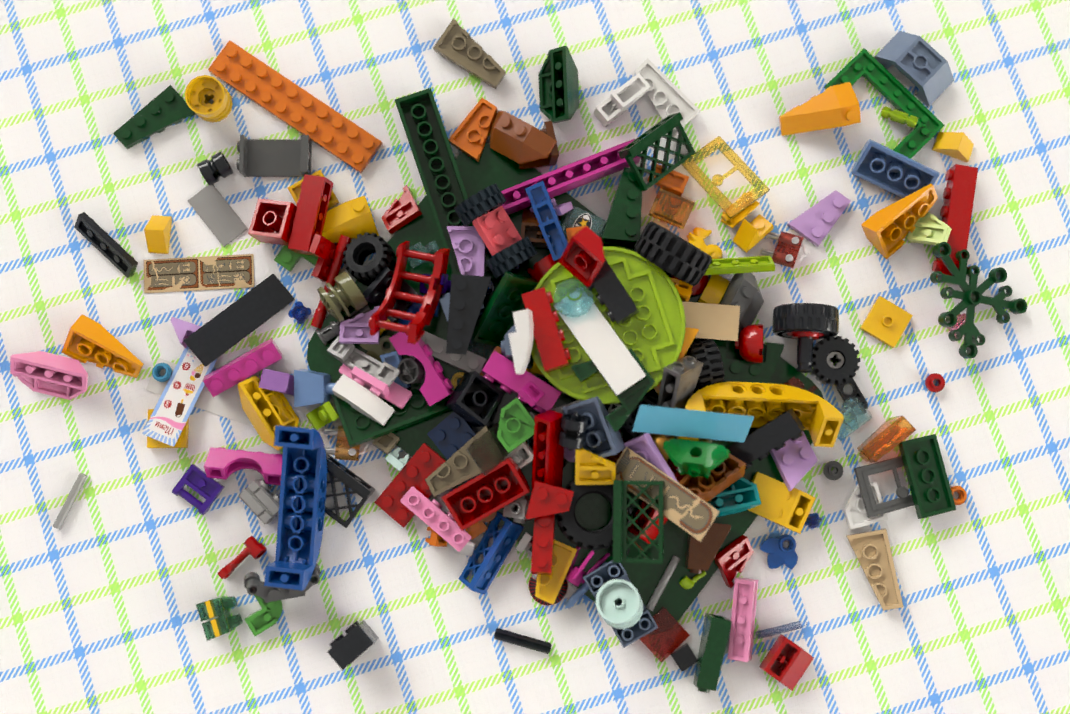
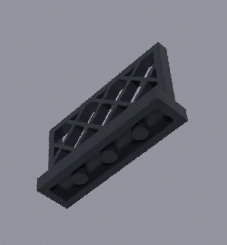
(351, 481)

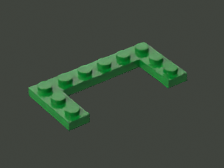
(903, 100)

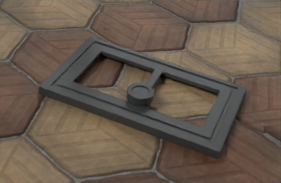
(873, 509)

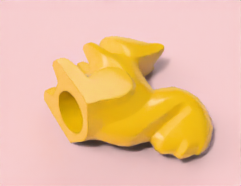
(697, 240)

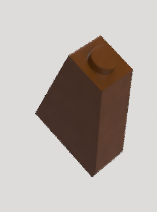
(701, 554)

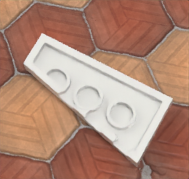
(665, 95)

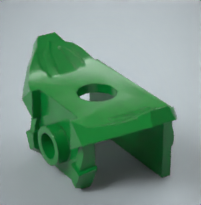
(709, 456)

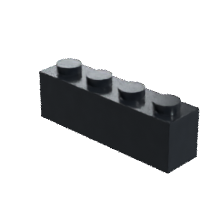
(613, 295)
(768, 437)

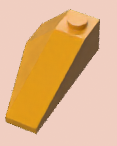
(828, 110)

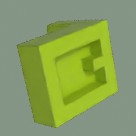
(322, 415)

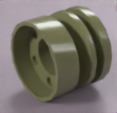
(342, 297)

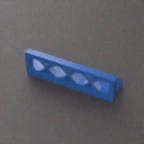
(493, 556)

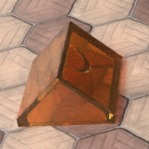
(671, 207)

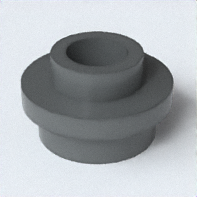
(827, 470)

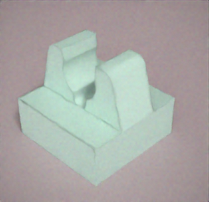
(394, 460)

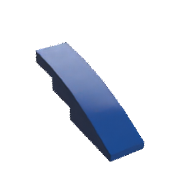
(547, 219)

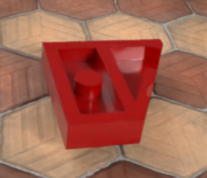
(548, 500)

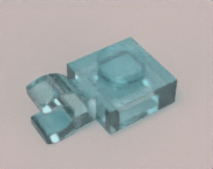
(429, 248)

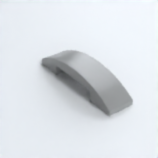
(353, 357)

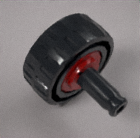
(805, 323)

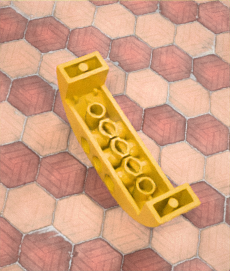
(767, 402)

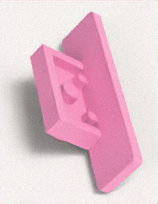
(394, 394)
(435, 518)

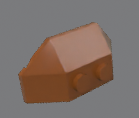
(519, 139)

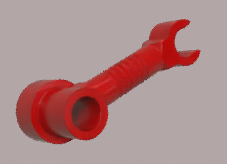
(252, 548)

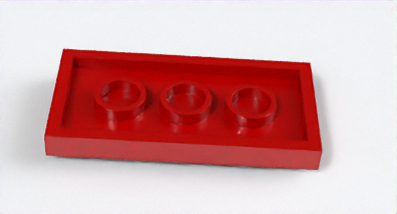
(413, 474)

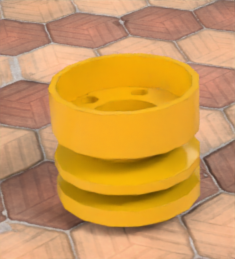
(201, 91)

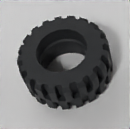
(672, 254)
(575, 532)

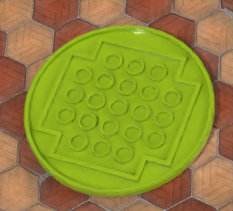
(652, 333)

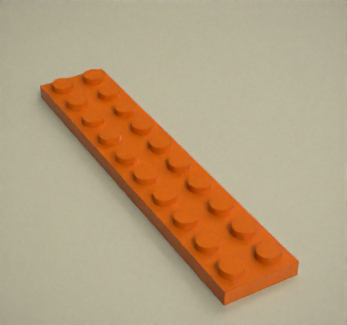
(295, 106)

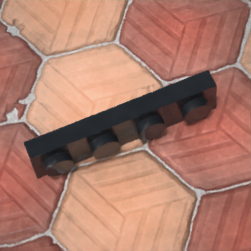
(106, 244)

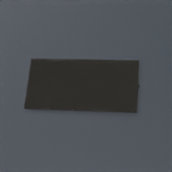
(488, 450)

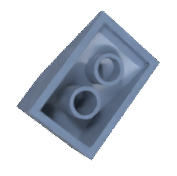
(599, 435)

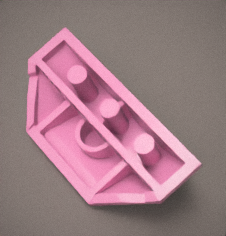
(50, 374)

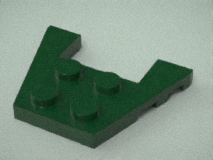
(750, 372)
(628, 398)

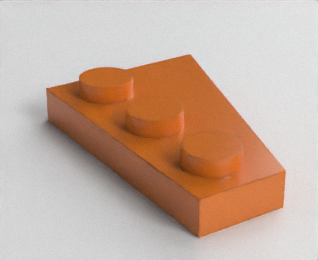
(474, 130)

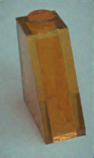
(885, 438)

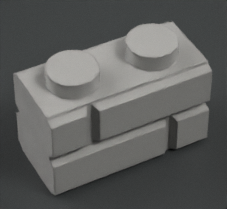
(261, 501)

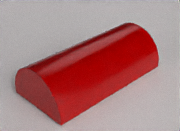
(486, 493)

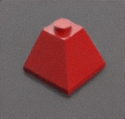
(584, 256)

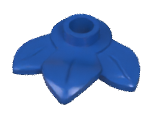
(778, 554)

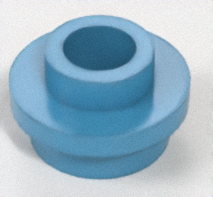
(156, 372)

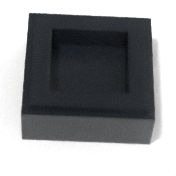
(684, 657)

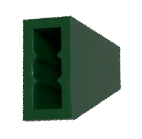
(711, 652)

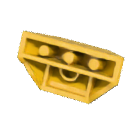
(265, 409)

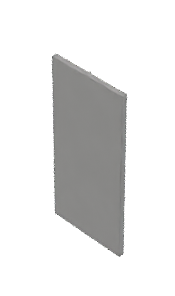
(217, 214)

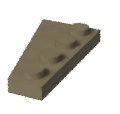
(464, 52)

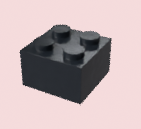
(474, 399)
(350, 647)

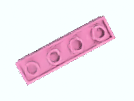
(743, 619)

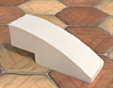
(621, 99)
(522, 339)
(362, 400)

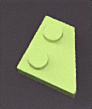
(929, 231)

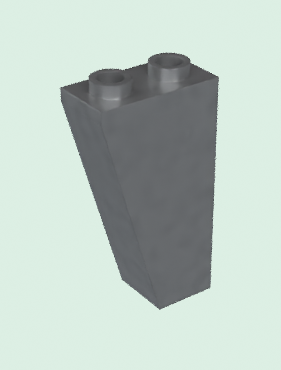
(679, 383)

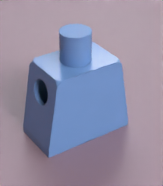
(311, 387)

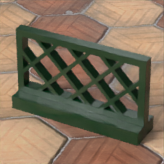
(652, 136)
(621, 525)

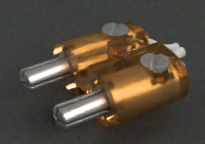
(342, 448)

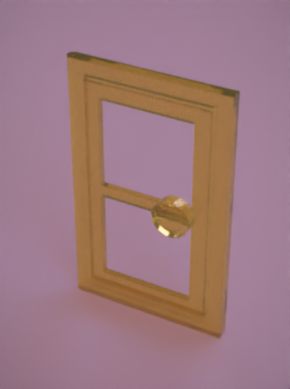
(717, 180)

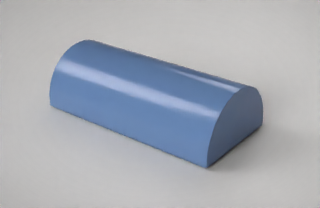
(892, 170)

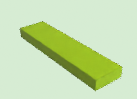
(740, 265)

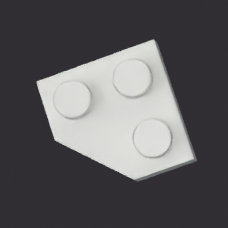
(855, 509)

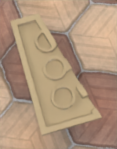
(876, 560)

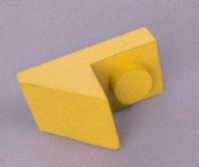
(751, 233)

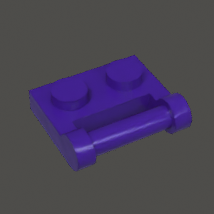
(198, 481)

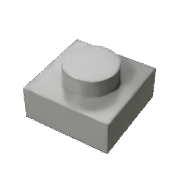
(525, 543)

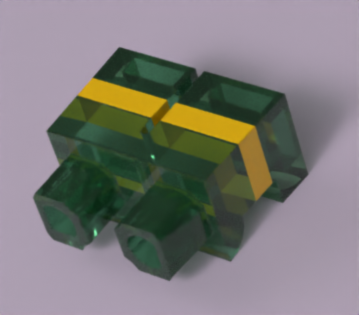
(218, 607)

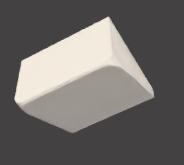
(468, 549)

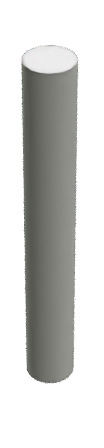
(69, 501)
(662, 583)

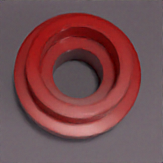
(929, 382)

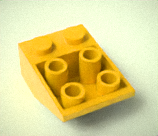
(780, 505)

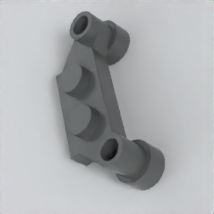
(256, 587)

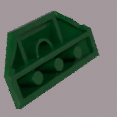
(558, 85)

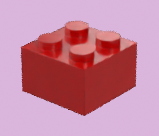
(272, 221)

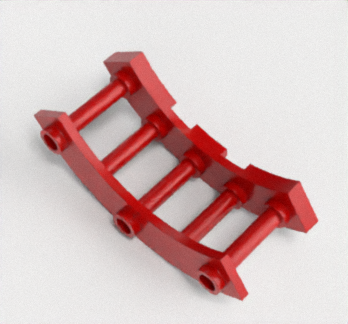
(429, 301)

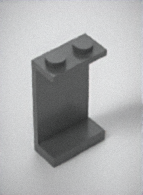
(274, 157)

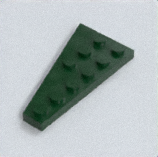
(362, 429)

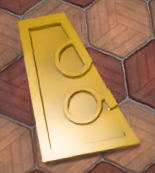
(549, 585)

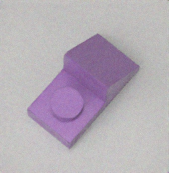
(277, 381)

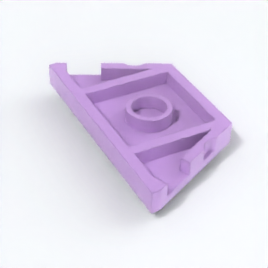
(794, 460)

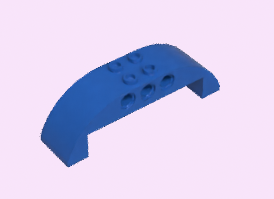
(299, 507)

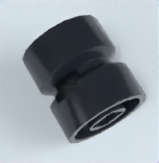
(215, 168)

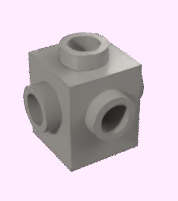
(517, 510)

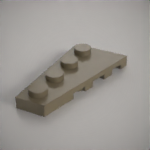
(456, 469)

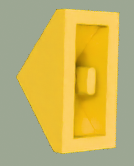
(953, 145)
(158, 234)

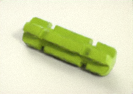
(899, 117)

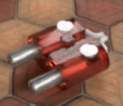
(786, 249)

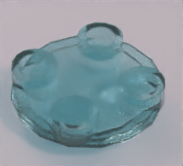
(573, 298)

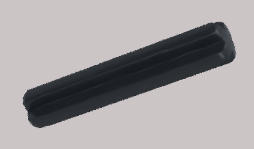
(523, 641)

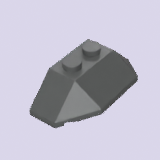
(744, 292)

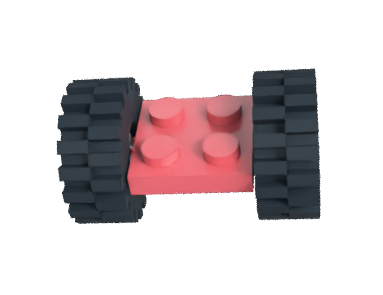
(496, 230)

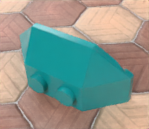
(736, 498)

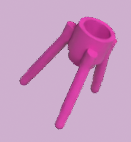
(576, 574)

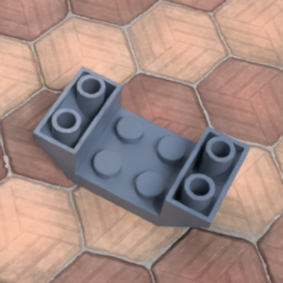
(918, 63)
(616, 571)

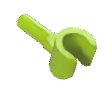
(688, 583)

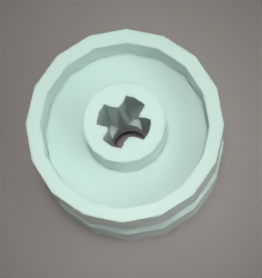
(621, 592)

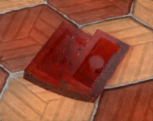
(666, 637)

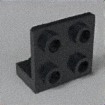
(377, 289)

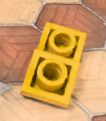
(714, 290)

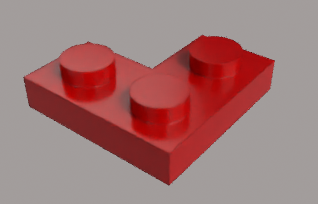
(325, 252)

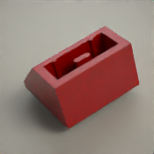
(786, 662)

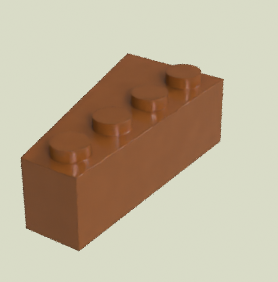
(720, 478)

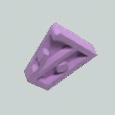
(357, 330)

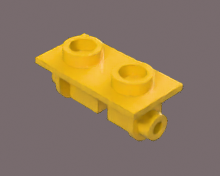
(740, 216)

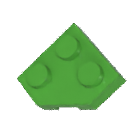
(514, 425)

